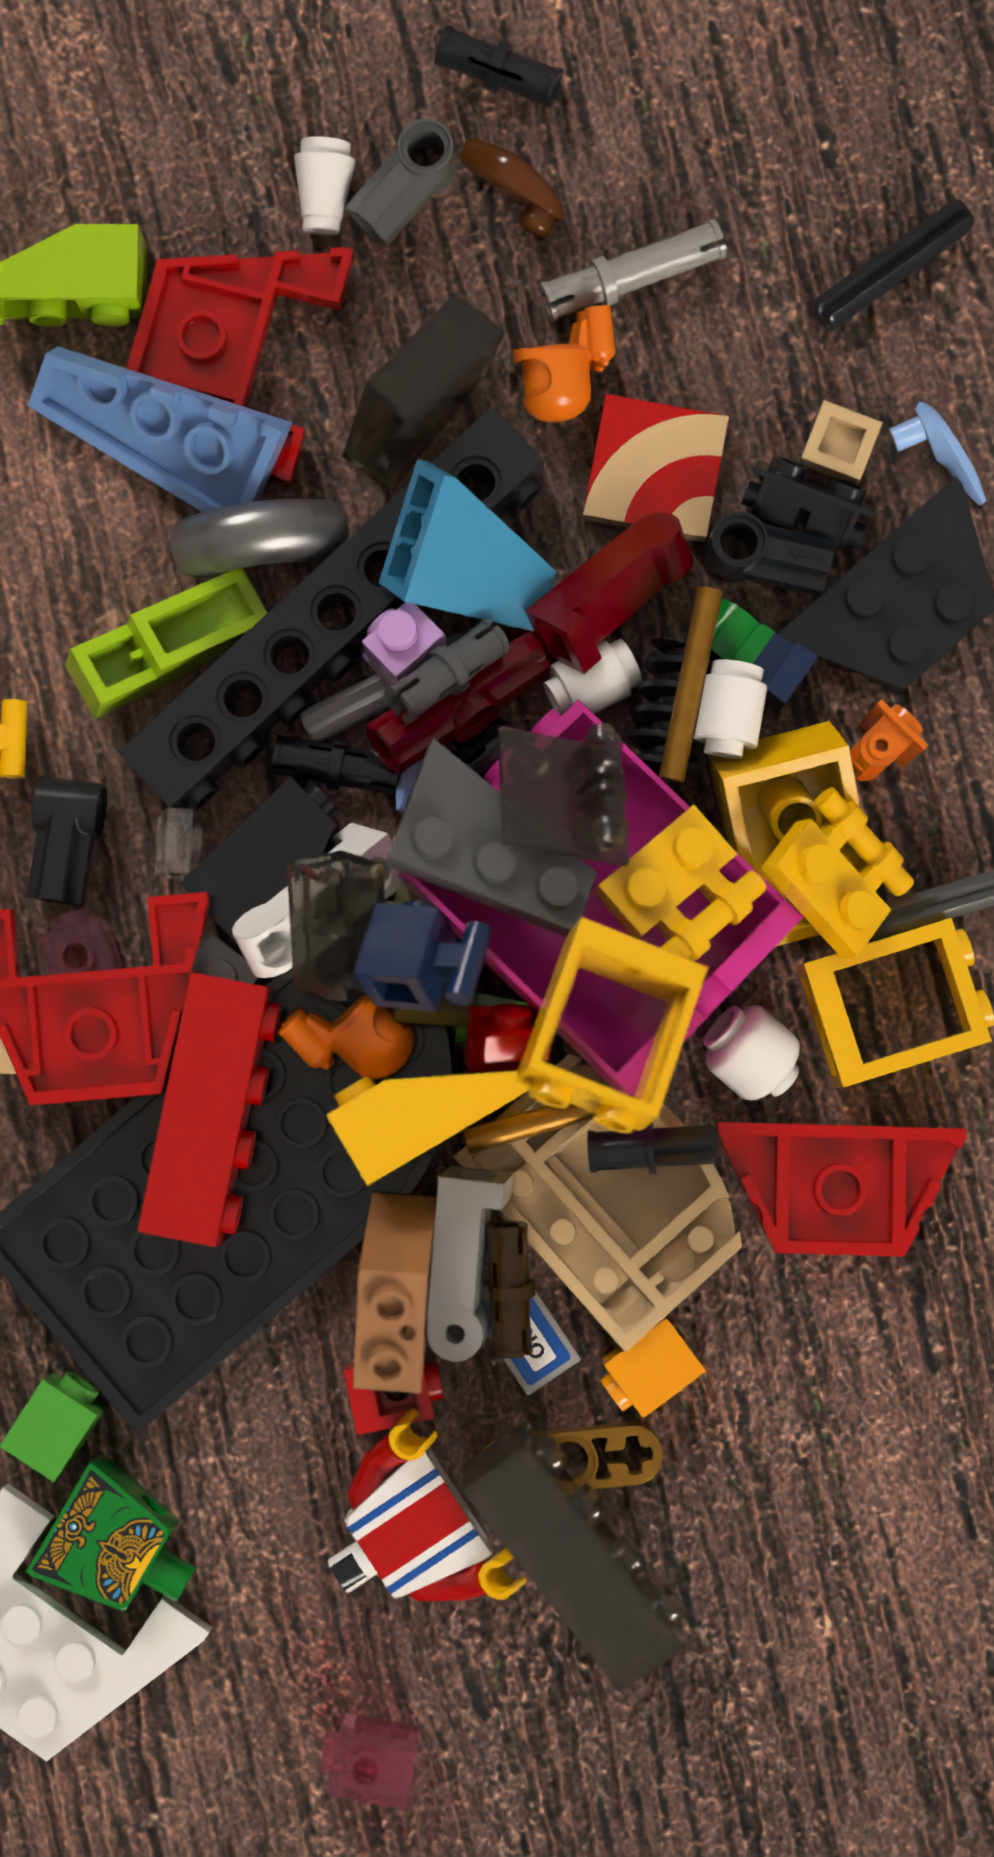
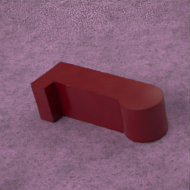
(610, 589)

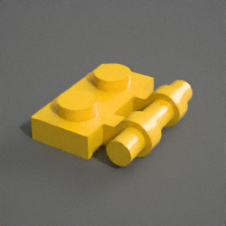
(669, 871)
(826, 886)

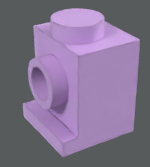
(400, 641)

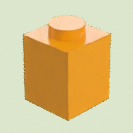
(650, 1370)

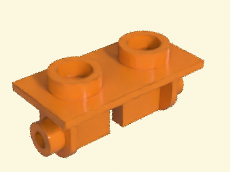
(888, 737)

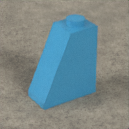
(460, 555)

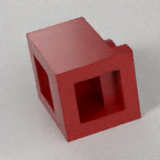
(379, 1411)

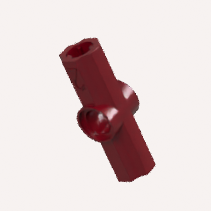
(464, 715)

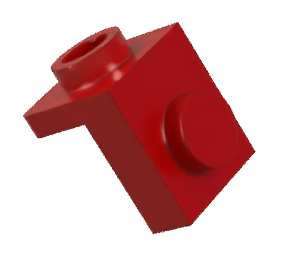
(498, 1036)

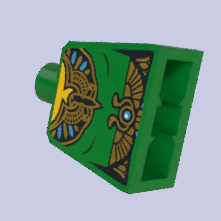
(111, 1541)

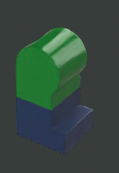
(746, 640)

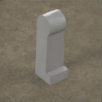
(456, 1312)

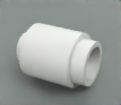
(600, 686)
(731, 709)

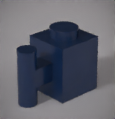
(413, 954)

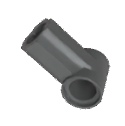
(400, 185)

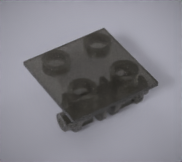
(564, 793)

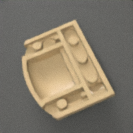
(615, 1237)

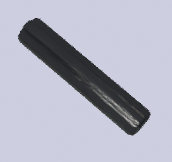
(893, 264)

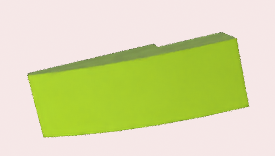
(164, 642)

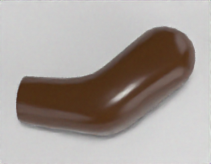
(518, 180)

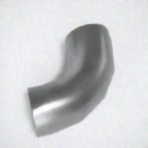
(258, 535)

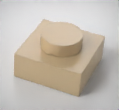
(840, 443)

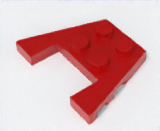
(212, 317)
(101, 1028)

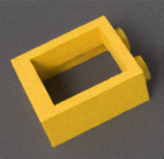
(637, 967)
(832, 1019)

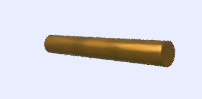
(690, 684)
(524, 1126)

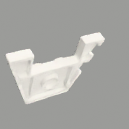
(54, 1665)

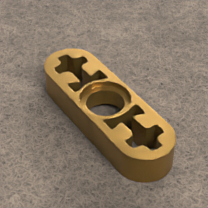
(615, 1440)

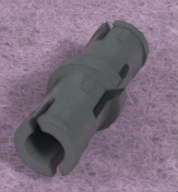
(447, 671)

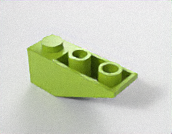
(77, 275)

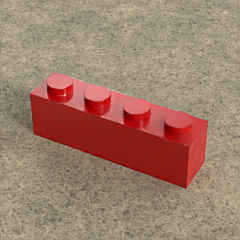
(208, 1109)

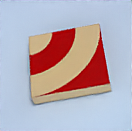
(655, 462)

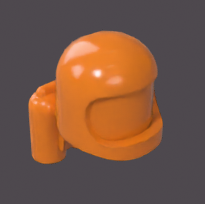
(559, 374)
(361, 1036)

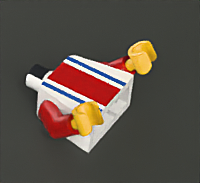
(416, 1527)

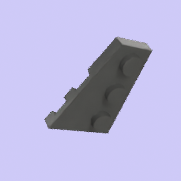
(455, 842)

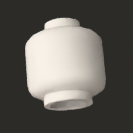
(752, 1052)

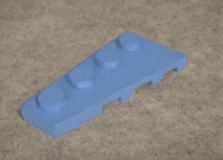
(170, 434)

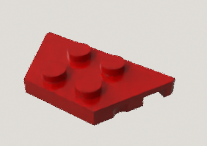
(839, 1183)

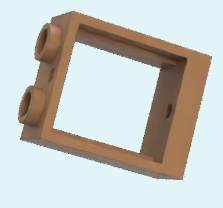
(394, 1293)

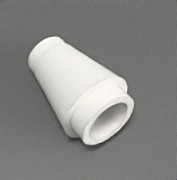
(323, 183)

